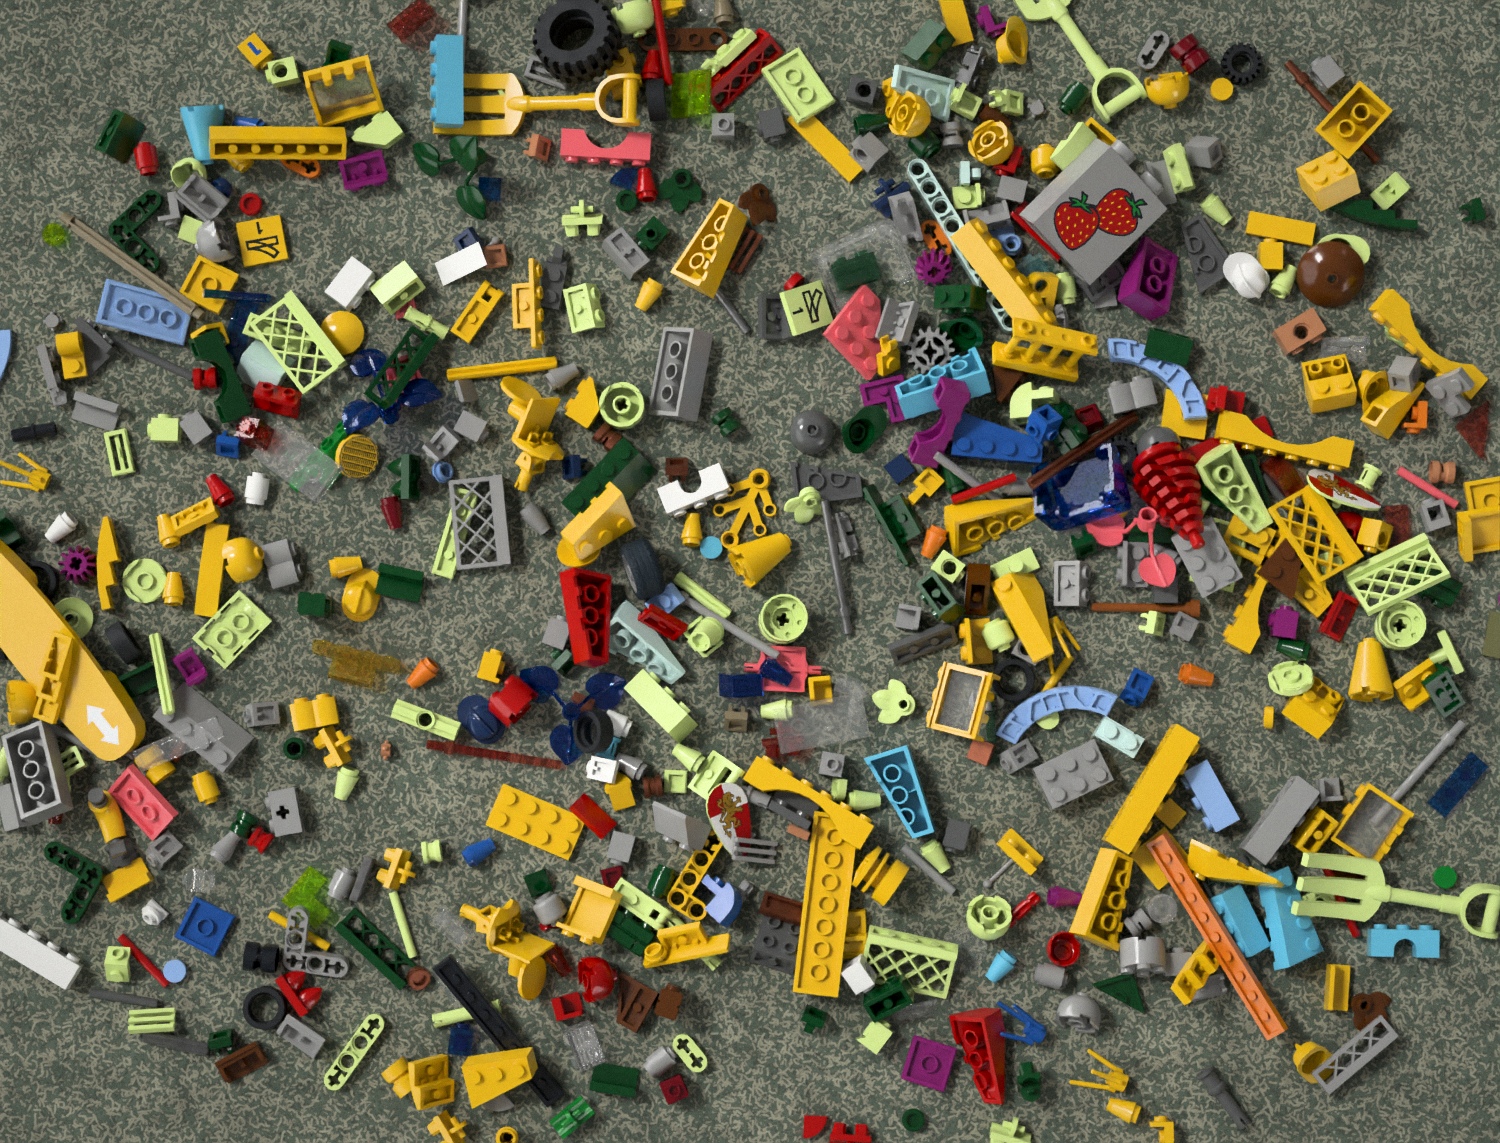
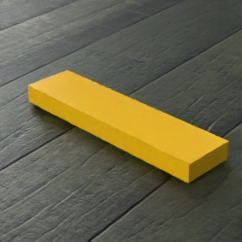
(828, 147)

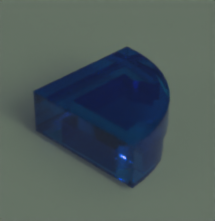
(624, 178)

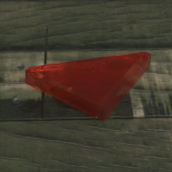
(1474, 429)

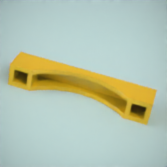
(1396, 316)
(1239, 429)
(1245, 628)
(769, 778)

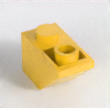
(585, 406)

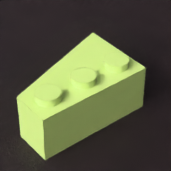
(660, 705)

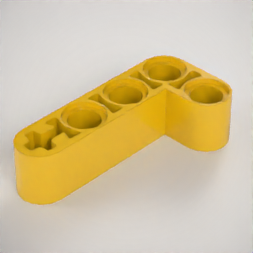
(687, 890)

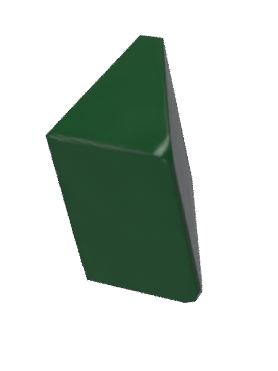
(538, 882)

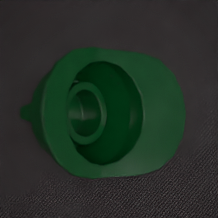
(965, 332)
(864, 429)

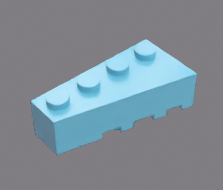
(916, 393)
(901, 783)
(1291, 935)

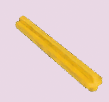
(503, 368)

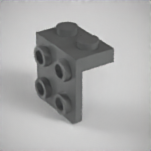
(97, 347)

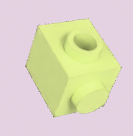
(165, 429)

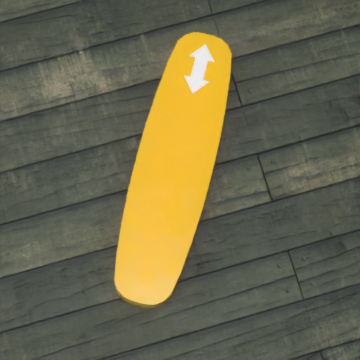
(94, 700)

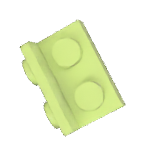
(584, 307)

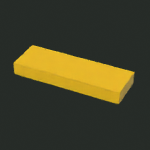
(1280, 228)

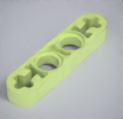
(356, 1053)

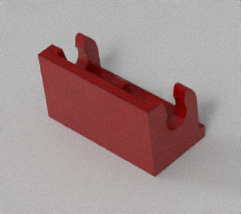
(1338, 616)

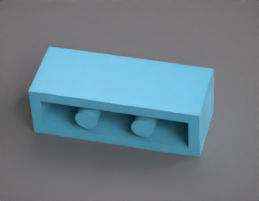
(1240, 920)

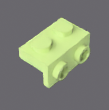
(1179, 168)

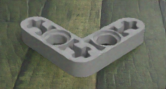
(300, 951)

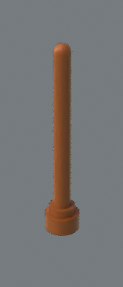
(1190, 608)

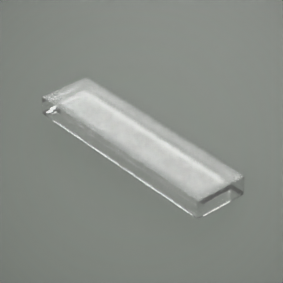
(178, 744)

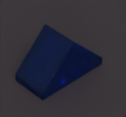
(740, 685)

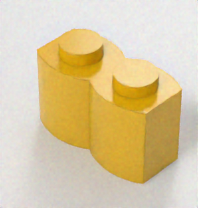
(314, 713)

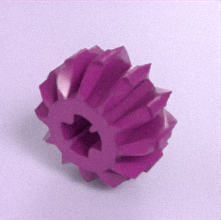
(934, 275)
(85, 566)

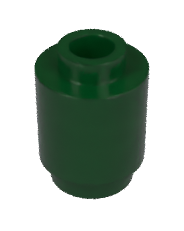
(1073, 98)
(289, 745)
(661, 881)

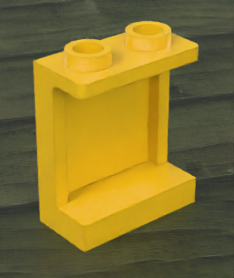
(1478, 531)
(590, 911)

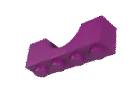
(951, 398)

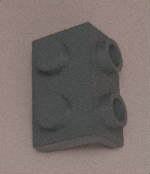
(772, 318)

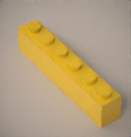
(277, 142)
(1000, 273)

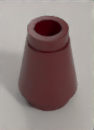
(392, 511)

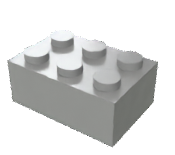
(1211, 565)
(1072, 774)

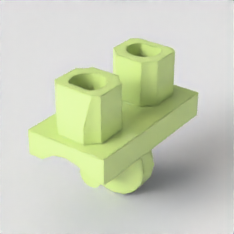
(592, 220)
(1009, 1132)

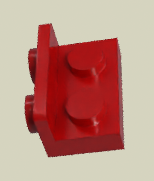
(277, 399)

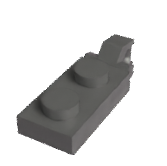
(554, 280)

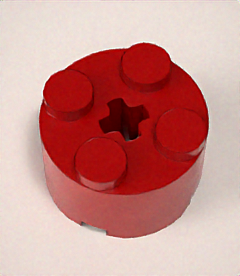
(512, 701)

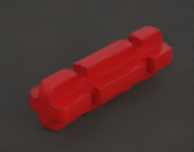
(1024, 907)

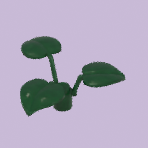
(470, 156)

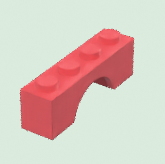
(634, 149)

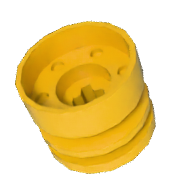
(880, 875)

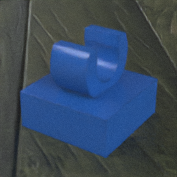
(227, 446)

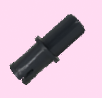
(34, 432)

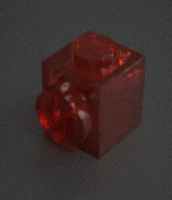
(254, 433)

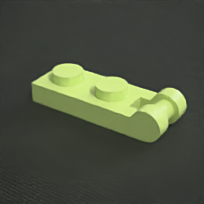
(642, 904)

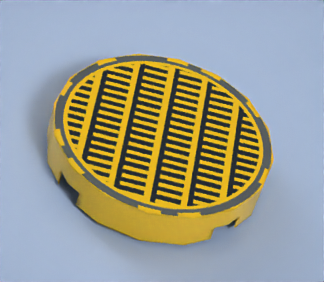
(357, 456)

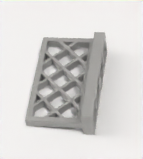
(499, 520)

